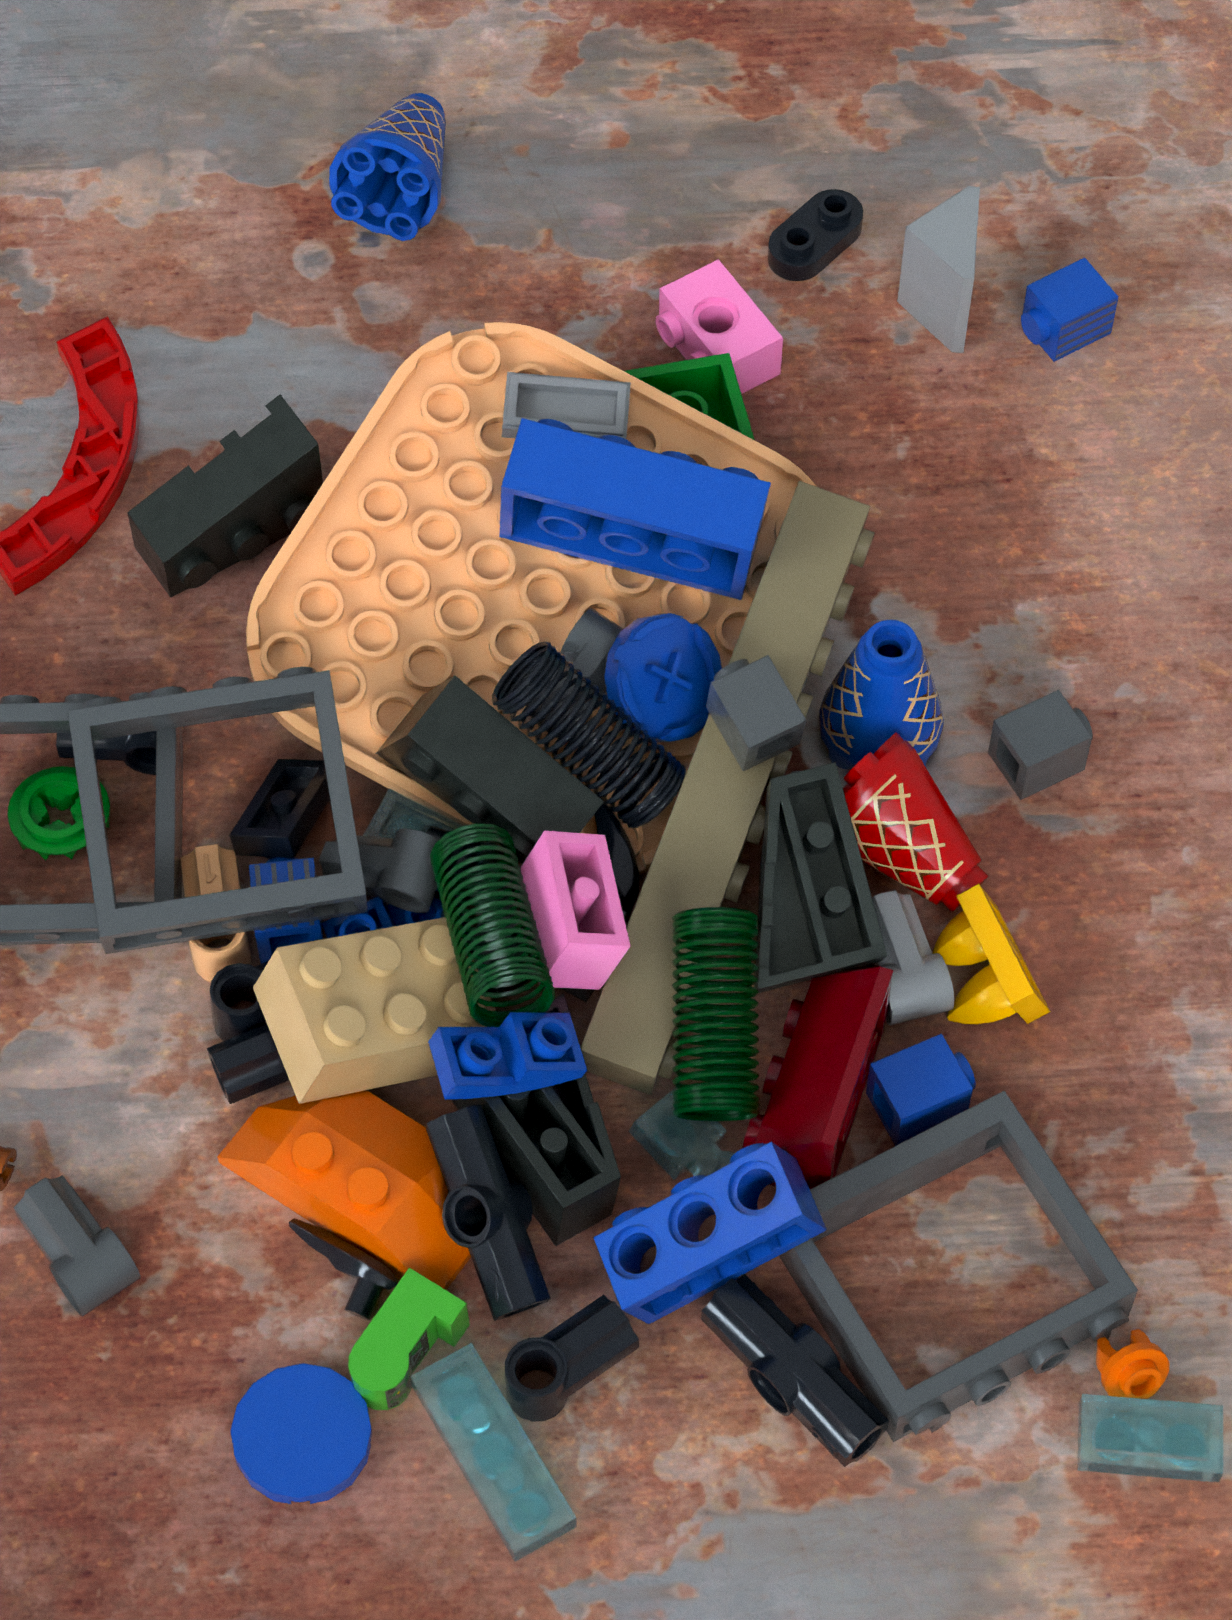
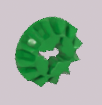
(31, 820)

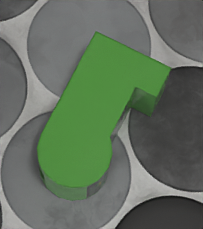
(401, 1338)

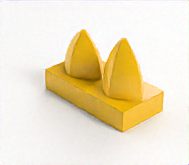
(1003, 985)

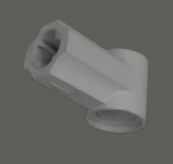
(919, 979)

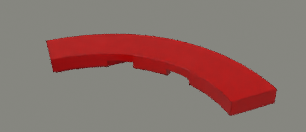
(94, 467)

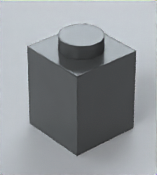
(754, 711)
(1040, 744)

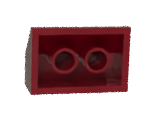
(824, 1070)

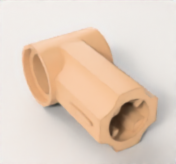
(205, 872)

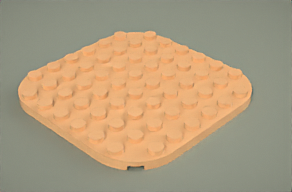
(405, 569)

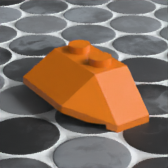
(355, 1173)

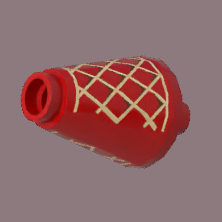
(908, 825)

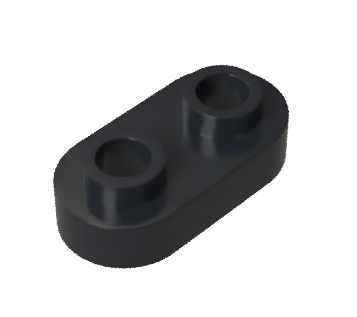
(825, 227)

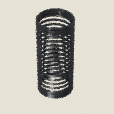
(530, 683)

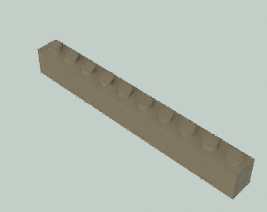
(718, 801)

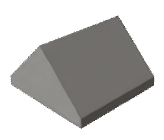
(941, 267)

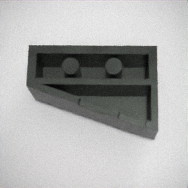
(231, 504)
(487, 767)
(813, 884)
(556, 1150)

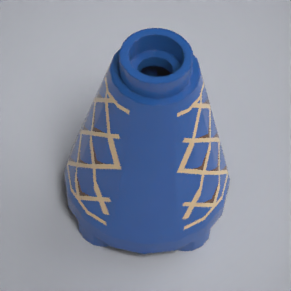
(392, 169)
(881, 692)

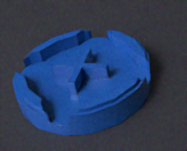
(662, 675)
(301, 1434)

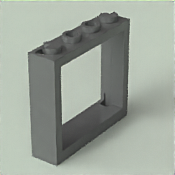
(233, 909)
(77, 921)
(989, 1371)

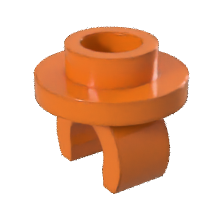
(1134, 1369)

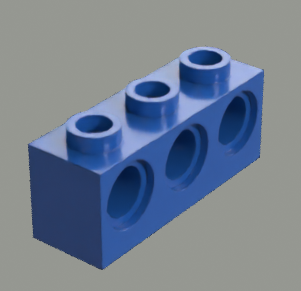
(737, 1245)

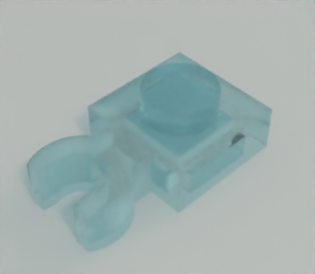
(680, 1142)

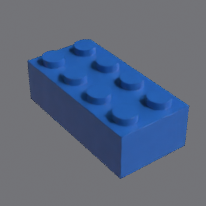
(632, 507)

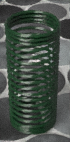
(504, 971)
(726, 1088)

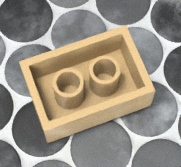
(362, 1007)

